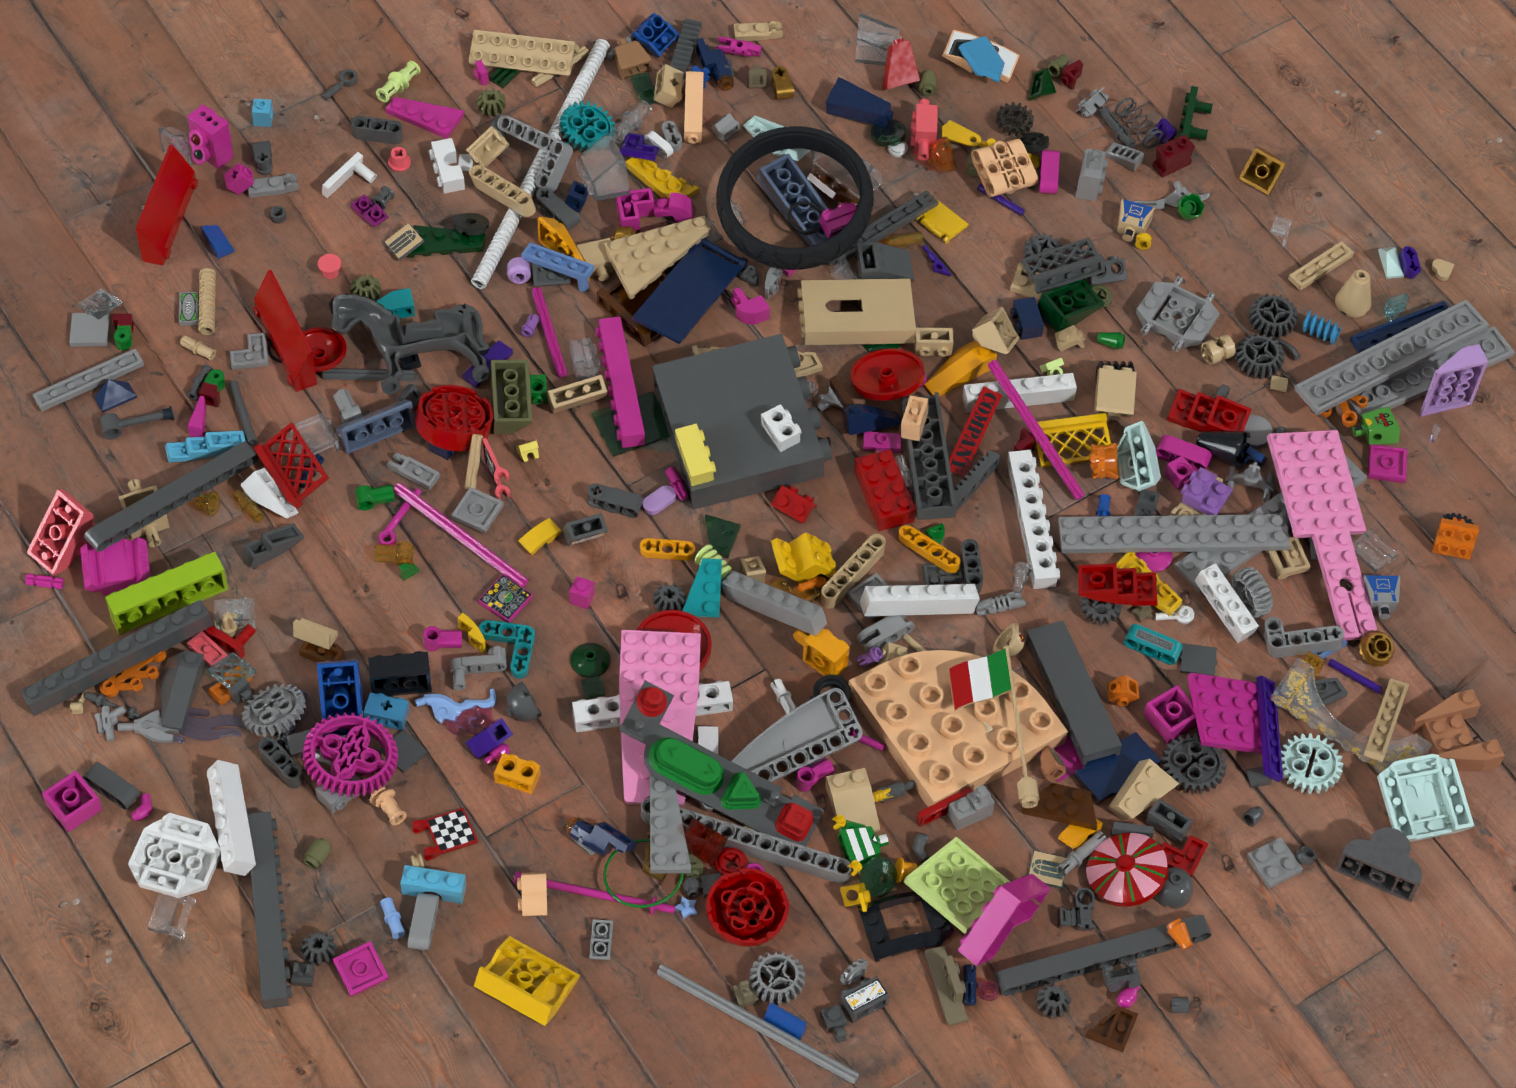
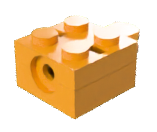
(823, 651)

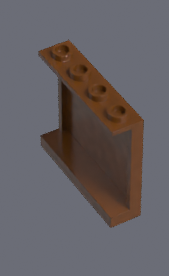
(618, 304)

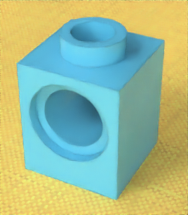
(262, 112)

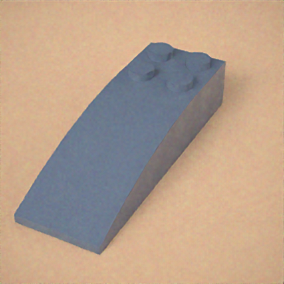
(785, 187)

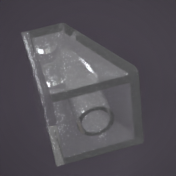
(874, 40)

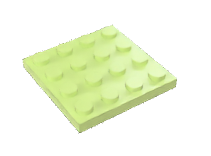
(956, 883)

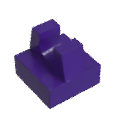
(1166, 129)

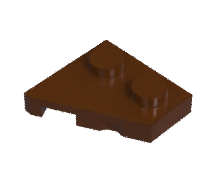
(321, 654)
(1114, 1029)

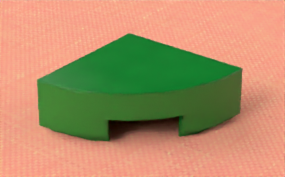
(936, 533)
(407, 570)

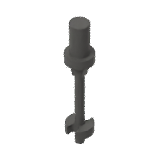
(100, 700)

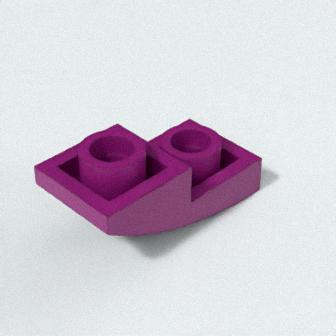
(368, 211)

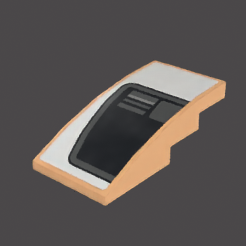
(954, 55)

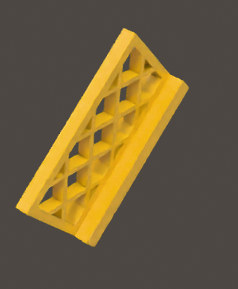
(1069, 425)

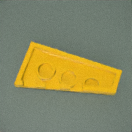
(658, 179)

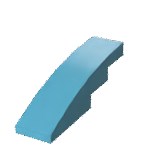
(203, 447)

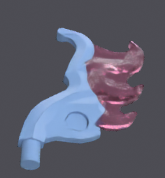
(462, 715)

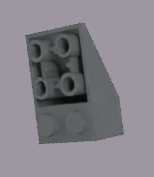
(883, 261)

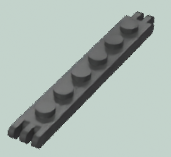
(893, 221)

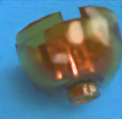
(942, 155)

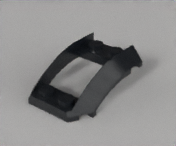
(878, 935)

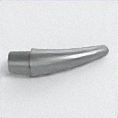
(1290, 348)

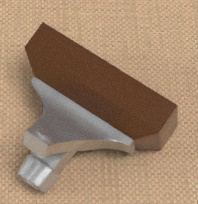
(835, 397)

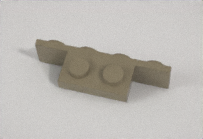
(947, 984)

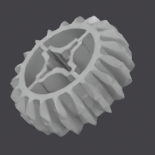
(1252, 591)
(789, 988)

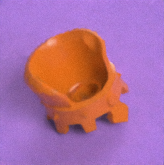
(1104, 461)

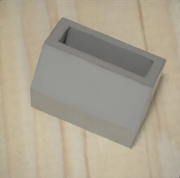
(725, 127)

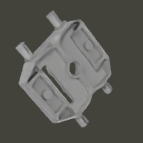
(1182, 304)

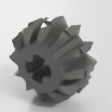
(669, 597)
(315, 941)
(1054, 994)

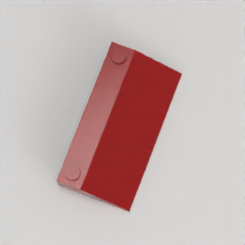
(165, 207)
(285, 333)

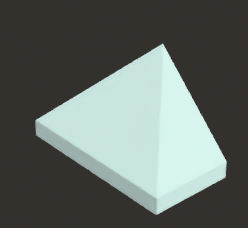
(1391, 262)

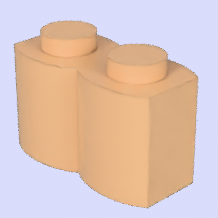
(533, 894)

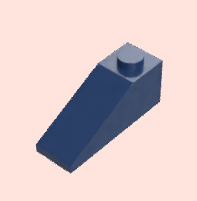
(865, 418)

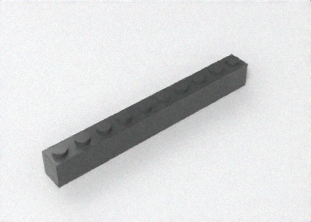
(117, 657)
(268, 913)

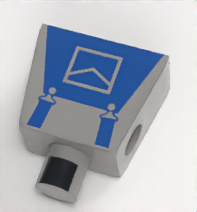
(1382, 593)

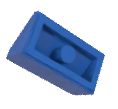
(217, 240)
(785, 1021)

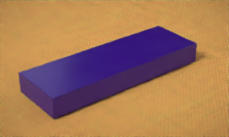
(498, 351)

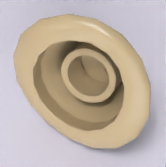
(1011, 637)

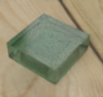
(592, 687)

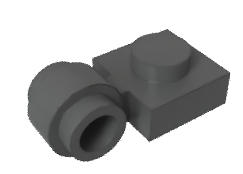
(693, 887)

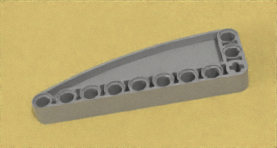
(796, 734)

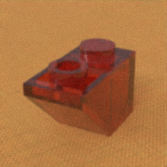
(704, 841)

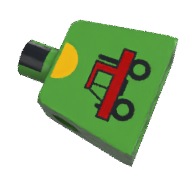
(1378, 427)

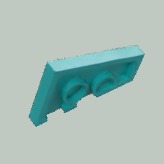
(706, 589)

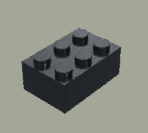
(400, 674)

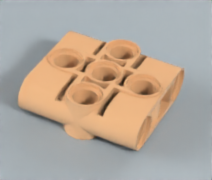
(1018, 169)

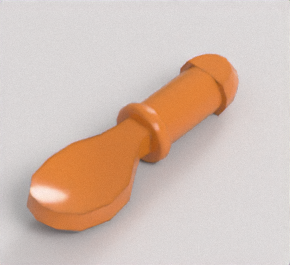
(818, 582)

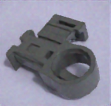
(1080, 914)

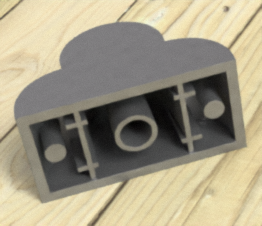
(1382, 863)

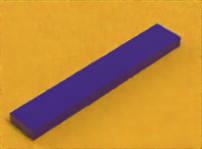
(1269, 729)

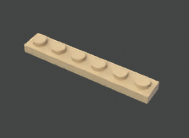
(1386, 720)

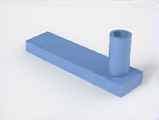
(560, 263)

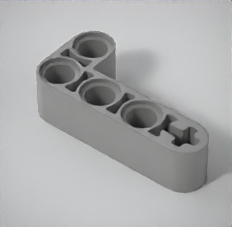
(1332, 634)

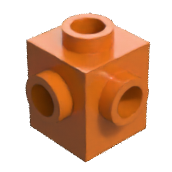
(1123, 690)

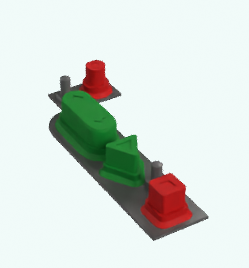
(713, 777)

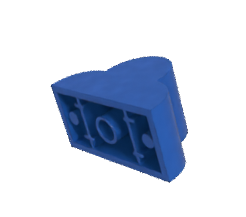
(340, 689)

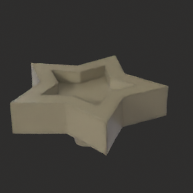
(1142, 612)

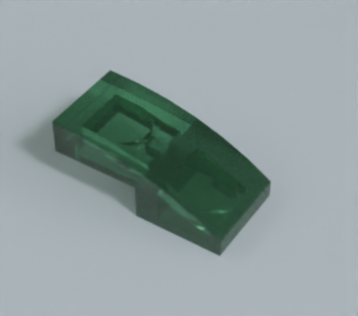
(644, 88)

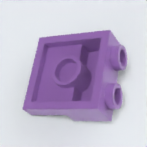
(1205, 492)

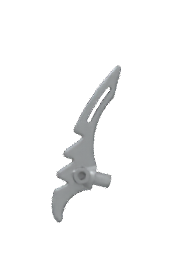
(1171, 199)

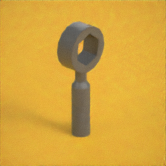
(348, 83)

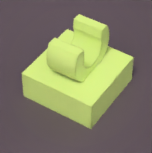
(1052, 366)

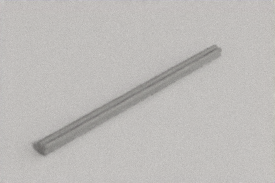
(758, 1024)

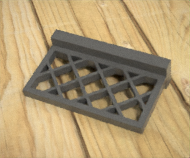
(1066, 272)

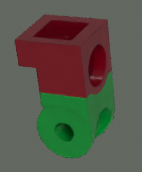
(124, 335)
(212, 386)

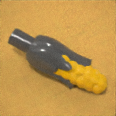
(893, 790)

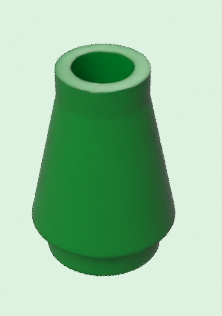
(1112, 339)

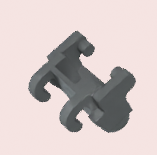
(1122, 977)

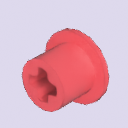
(399, 159)
(329, 265)

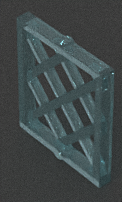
(212, 670)

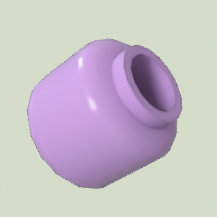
(518, 270)

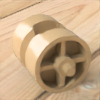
(1220, 349)

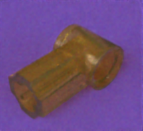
(397, 553)

